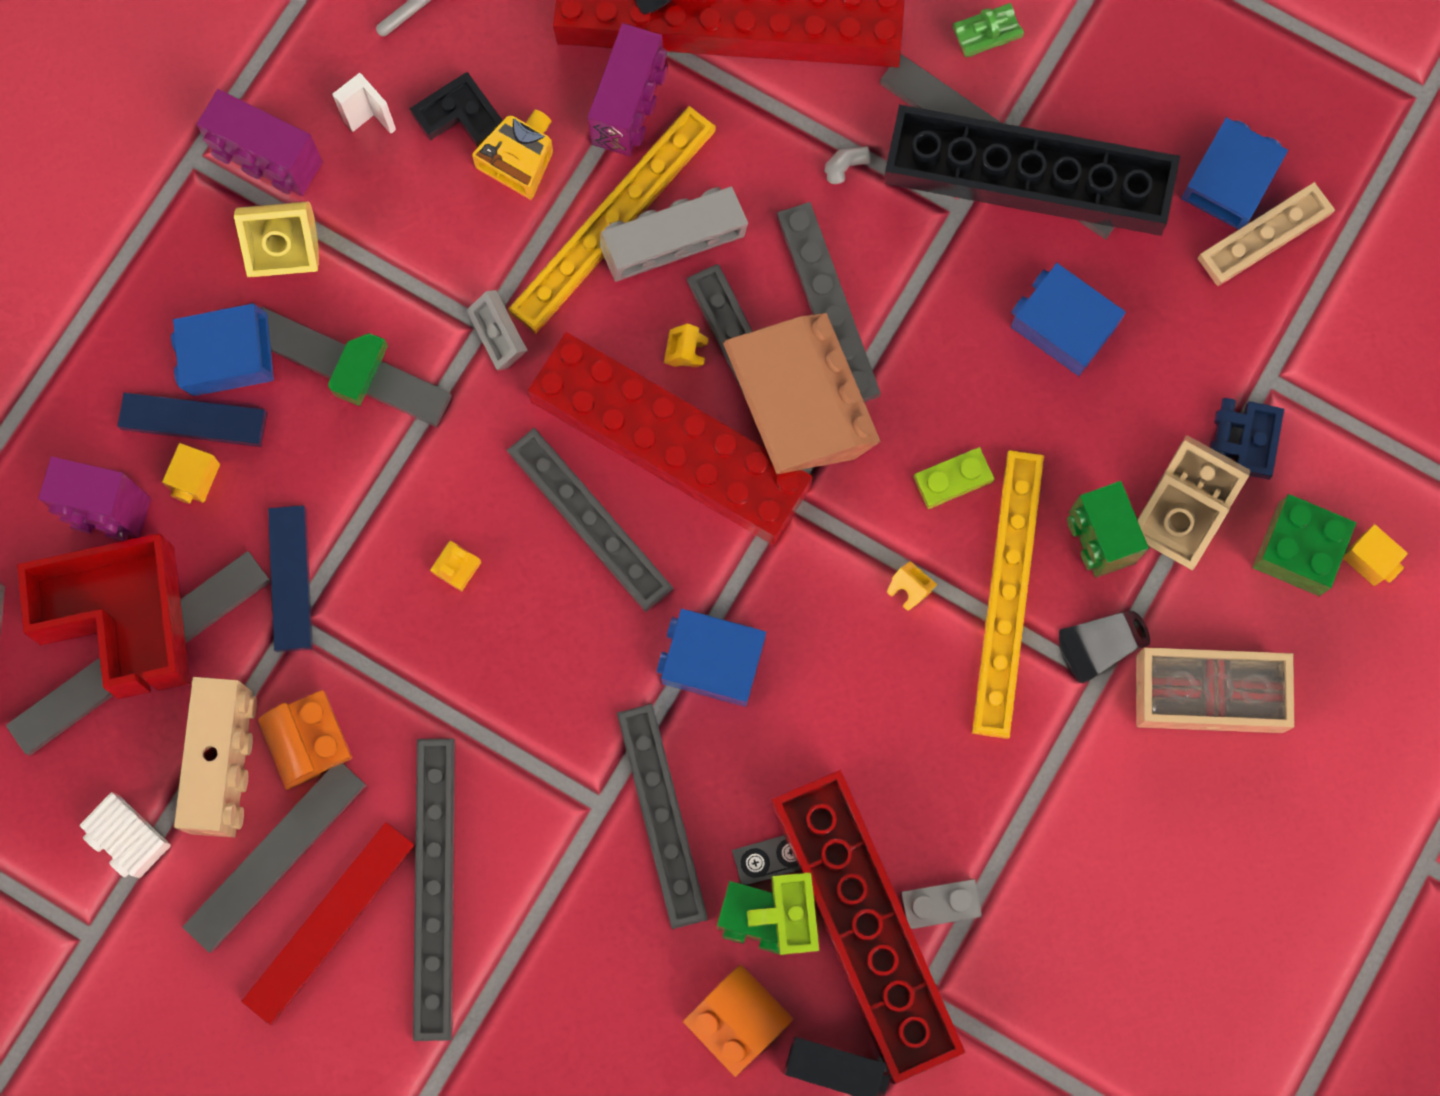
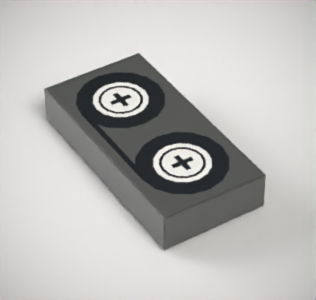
(764, 860)

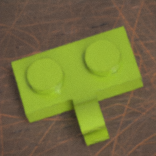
(791, 913)

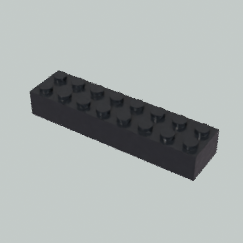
(1031, 170)

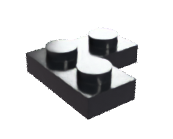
(457, 103)

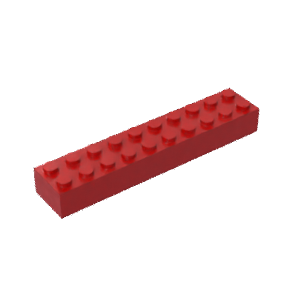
(768, 29)

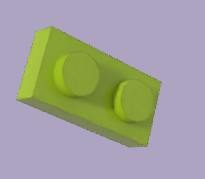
(953, 478)

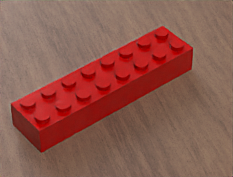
(668, 438)
(867, 927)

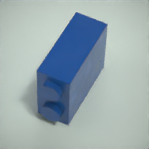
(1234, 173)
(1066, 318)
(222, 350)
(711, 657)

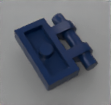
(1258, 436)

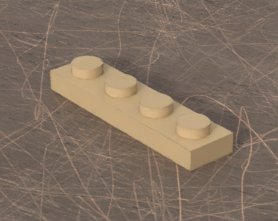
(1266, 234)

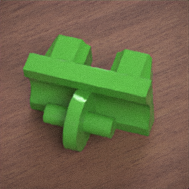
(987, 30)

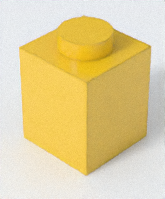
(190, 474)
(1376, 556)

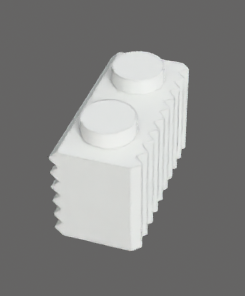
(123, 836)

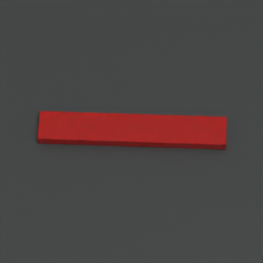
(328, 924)

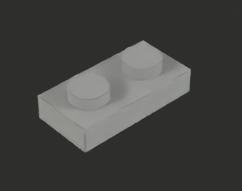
(496, 330)
(941, 904)

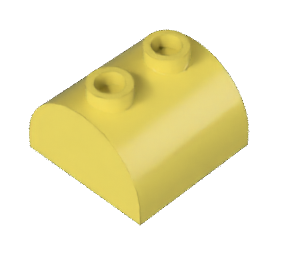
(278, 238)

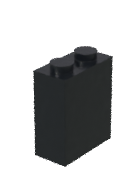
(836, 1069)

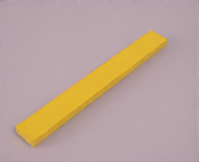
(624, 204)
(1008, 595)

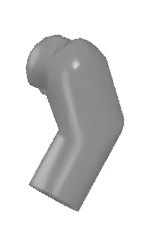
(842, 160)

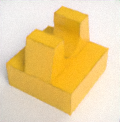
(682, 346)
(455, 566)
(914, 582)

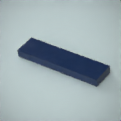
(192, 419)
(290, 579)

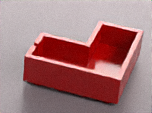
(124, 596)

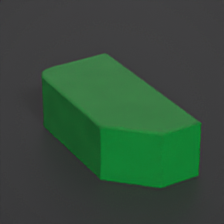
(357, 368)

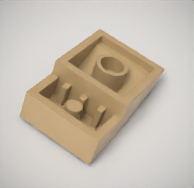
(1191, 501)

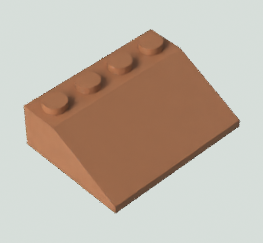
(802, 394)

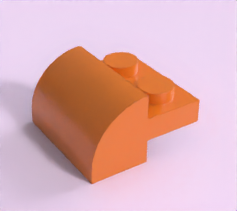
(304, 739)
(738, 1020)

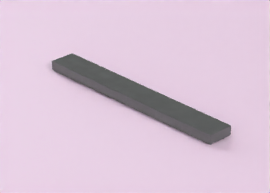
(927, 92)
(85, 689)
(434, 890)

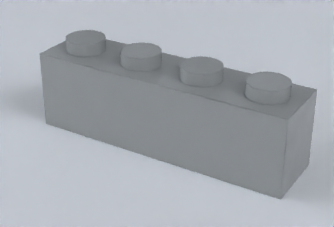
(672, 233)

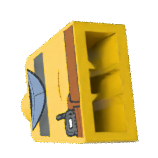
(517, 153)

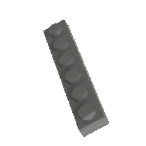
(825, 291)

